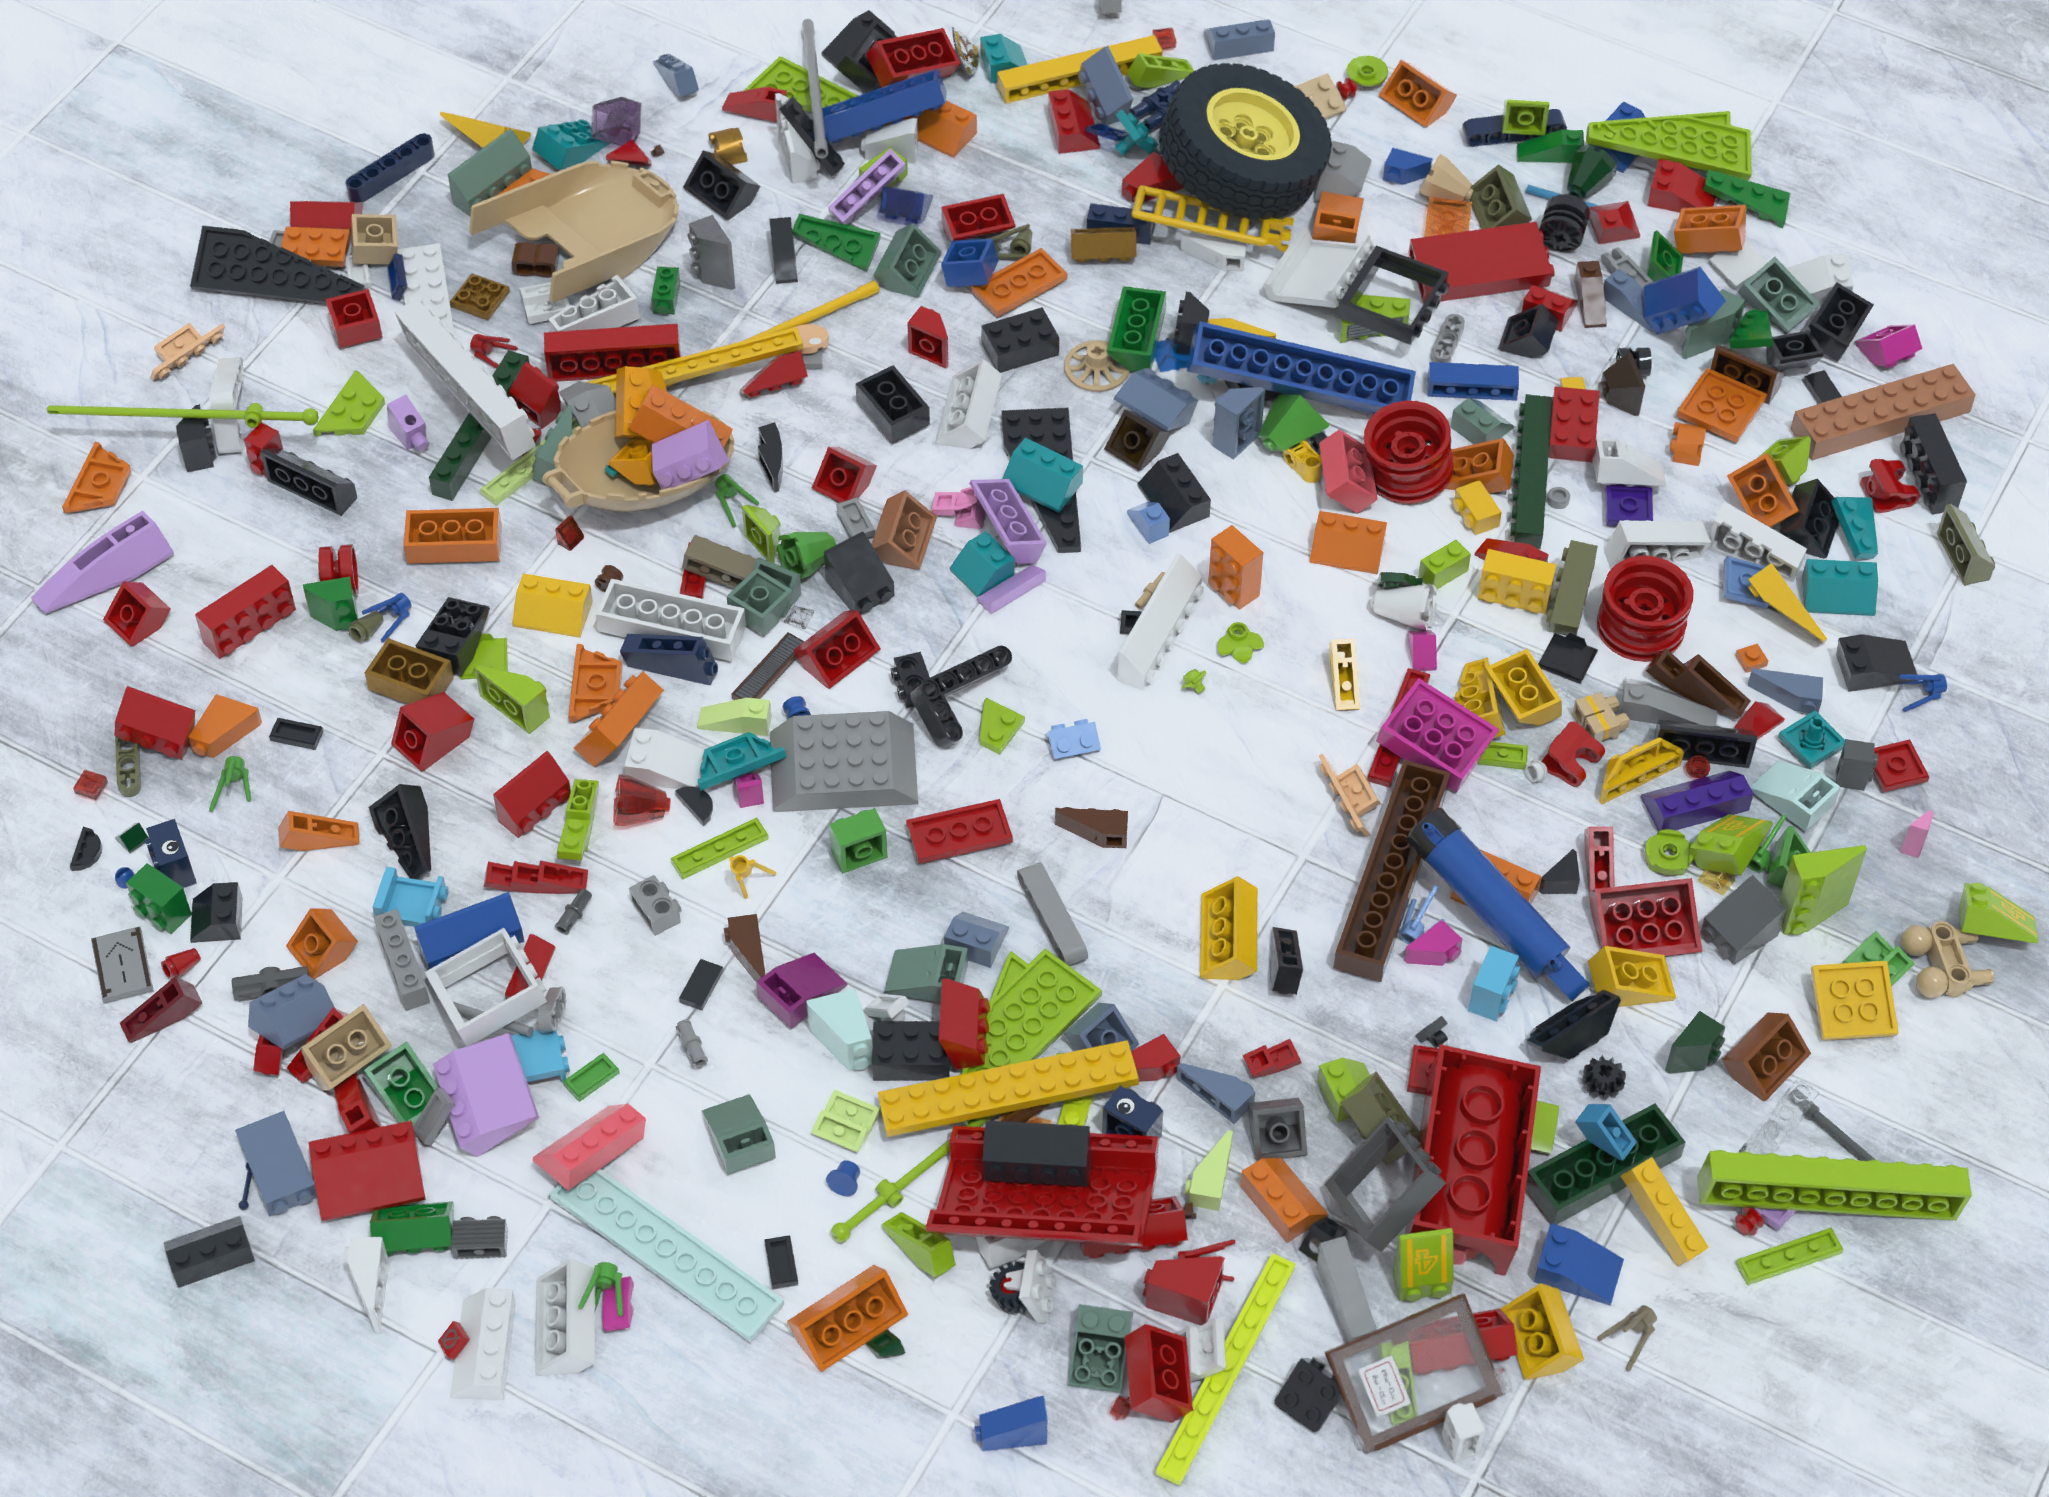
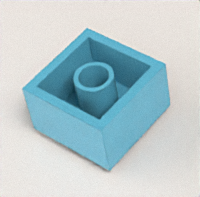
(1494, 983)

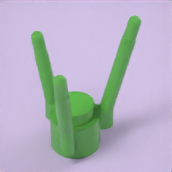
(728, 487)
(232, 771)
(1761, 858)
(604, 1276)

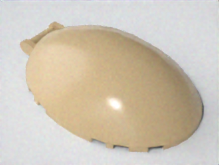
(582, 476)

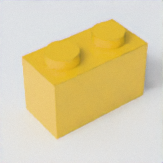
(1477, 507)

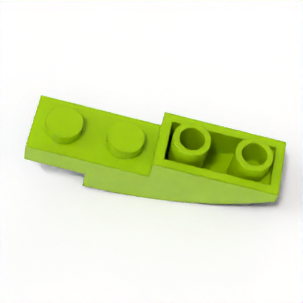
(579, 820)

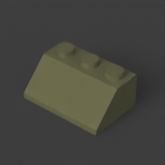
(1499, 200)
(1964, 546)
(1370, 1105)

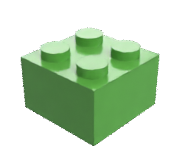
(858, 840)

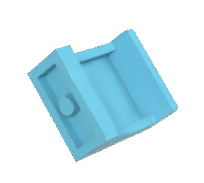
(415, 899)
(541, 1055)

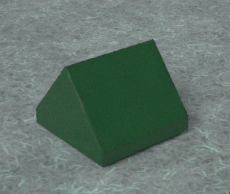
(132, 837)

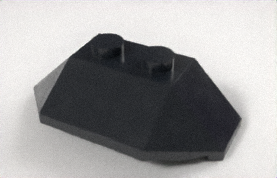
(1576, 1025)

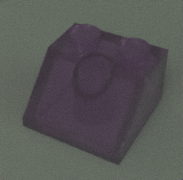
(616, 120)

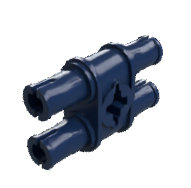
(1156, 105)

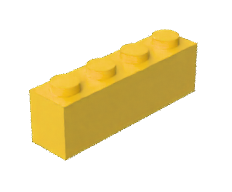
(1664, 1211)

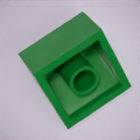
(332, 602)

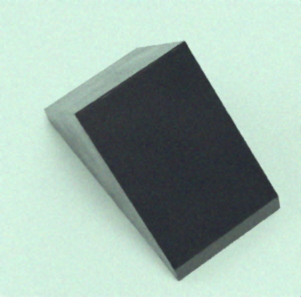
(1562, 877)

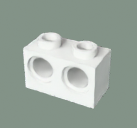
(1463, 1431)

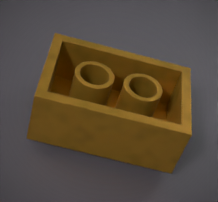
(407, 673)

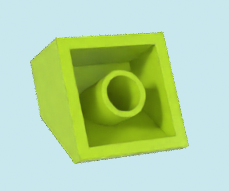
(1525, 117)
(1338, 1079)

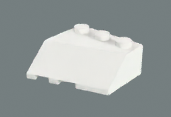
(797, 155)

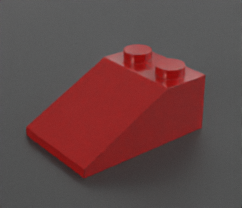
(1678, 188)

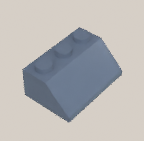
(1241, 39)
(1105, 86)
(1157, 399)
(1237, 419)
(290, 1011)

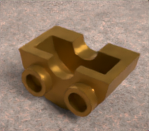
(729, 145)

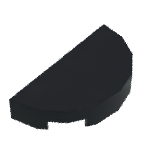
(697, 802)
(87, 850)

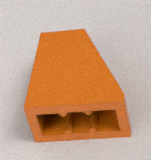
(223, 725)

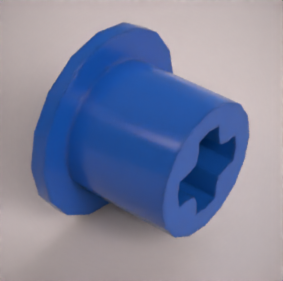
(844, 1178)

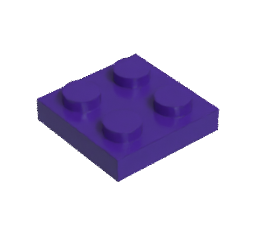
(1628, 503)

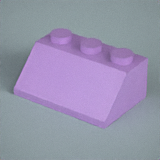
(687, 455)

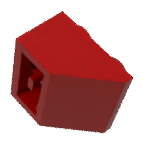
(536, 395)

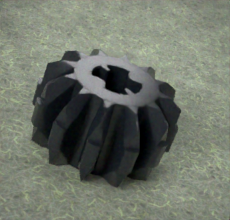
(1604, 1077)

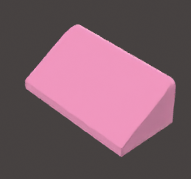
(970, 517)
(1917, 835)

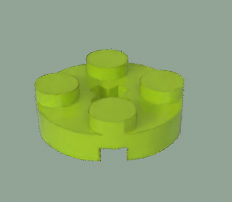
(1666, 864)

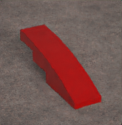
(530, 878)

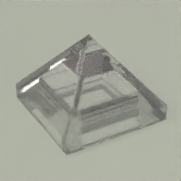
(798, 616)

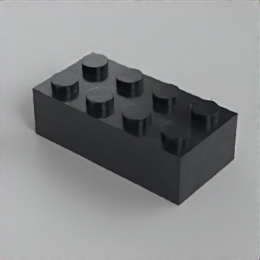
(1933, 463)

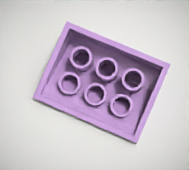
(487, 1093)

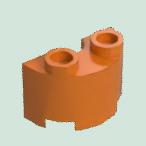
(1688, 443)

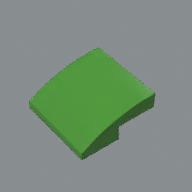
(1877, 949)

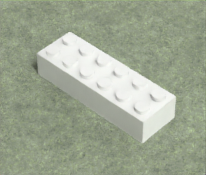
(652, 611)

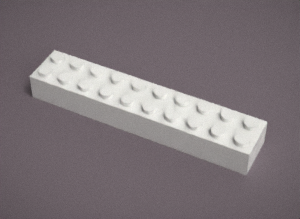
(466, 379)

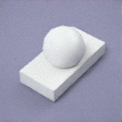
(887, 1007)

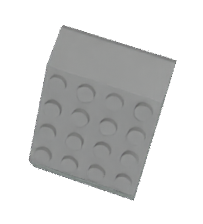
(844, 762)

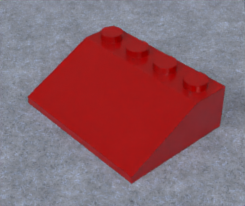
(1648, 917)
(366, 1170)

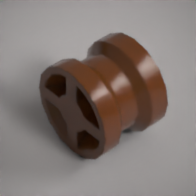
(607, 573)

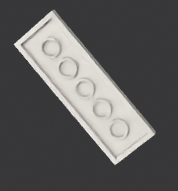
(427, 281)

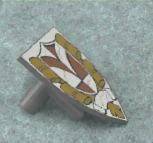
(966, 51)

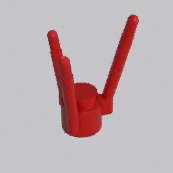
(484, 344)
(1206, 1250)

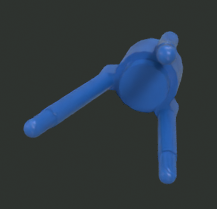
(396, 605)
(1931, 684)

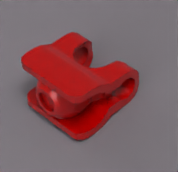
(1885, 488)
(1566, 747)

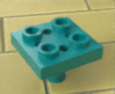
(1137, 135)
(1817, 735)

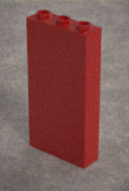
(1486, 260)

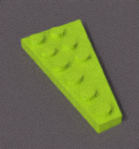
(794, 79)

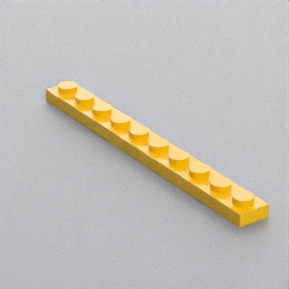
(721, 358)

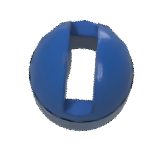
(122, 876)

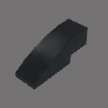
(783, 250)
(771, 454)

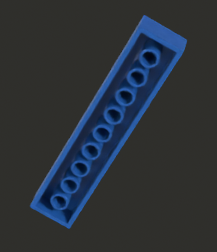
(1297, 369)

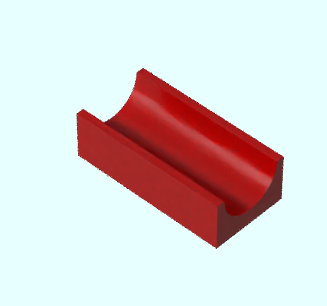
(1480, 1137)

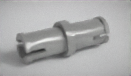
(691, 1043)

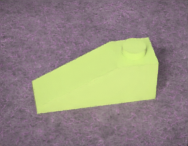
(737, 716)
(1209, 1176)

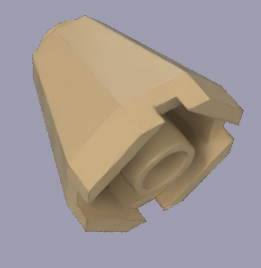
(1446, 182)

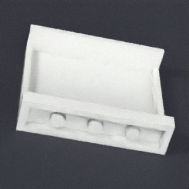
(1316, 270)

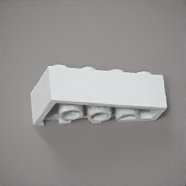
(607, 308)
(1657, 538)

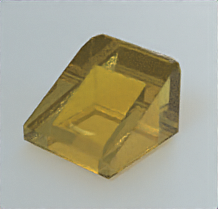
(1717, 881)

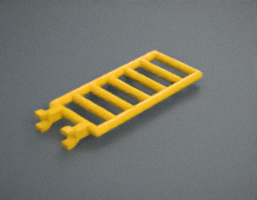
(1200, 227)

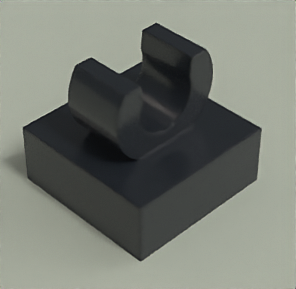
(1434, 1032)

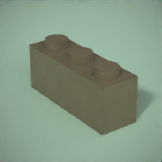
(717, 562)

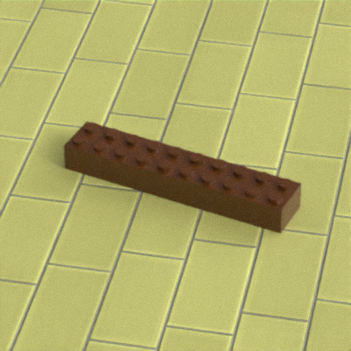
(1389, 874)

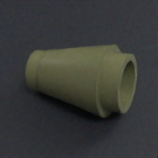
(1022, 242)
(365, 626)

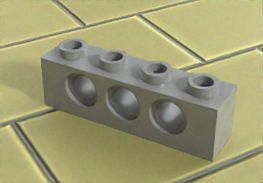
(401, 960)

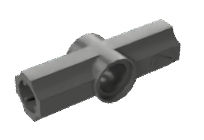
(264, 982)

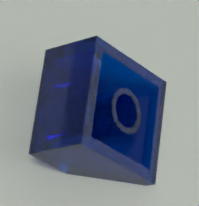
(905, 203)

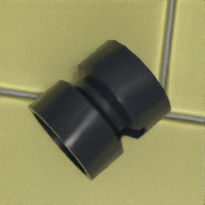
(1641, 356)

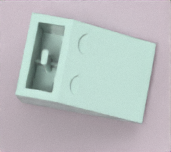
(1797, 792)

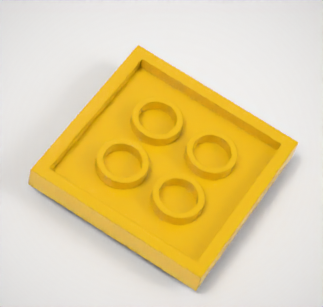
(1854, 1000)

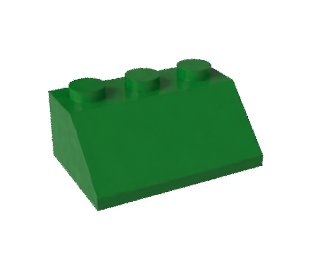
(414, 1226)

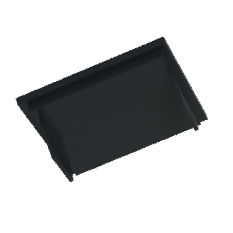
(1568, 657)

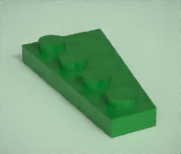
(1762, 199)

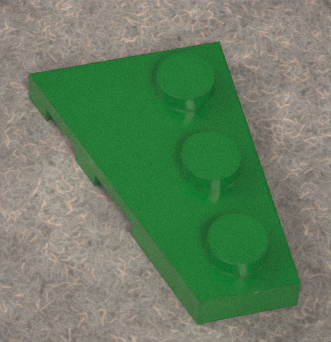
(1752, 331)

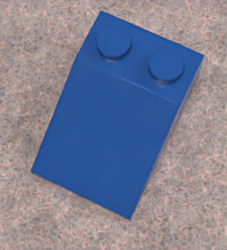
(1578, 1265)

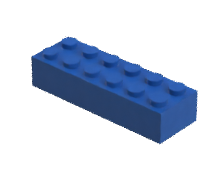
(884, 106)

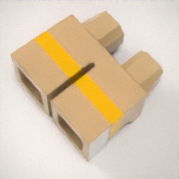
(1597, 716)

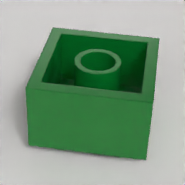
(158, 899)

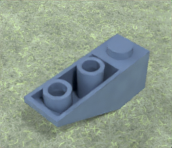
(677, 74)

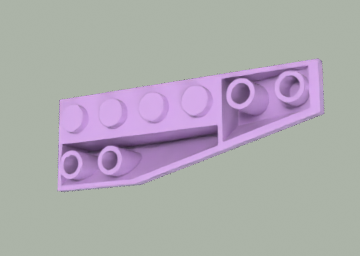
(106, 563)

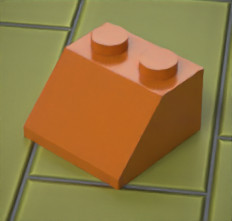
(321, 941)

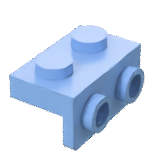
(1074, 739)

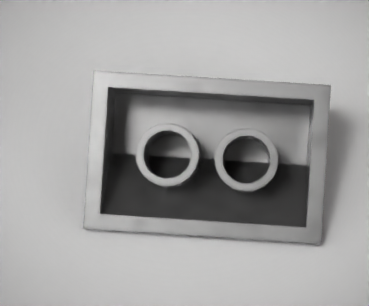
(711, 253)

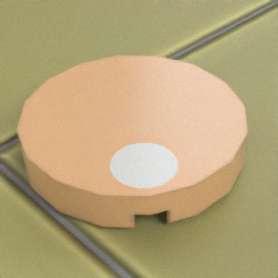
(813, 338)

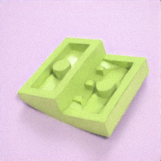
(846, 1121)

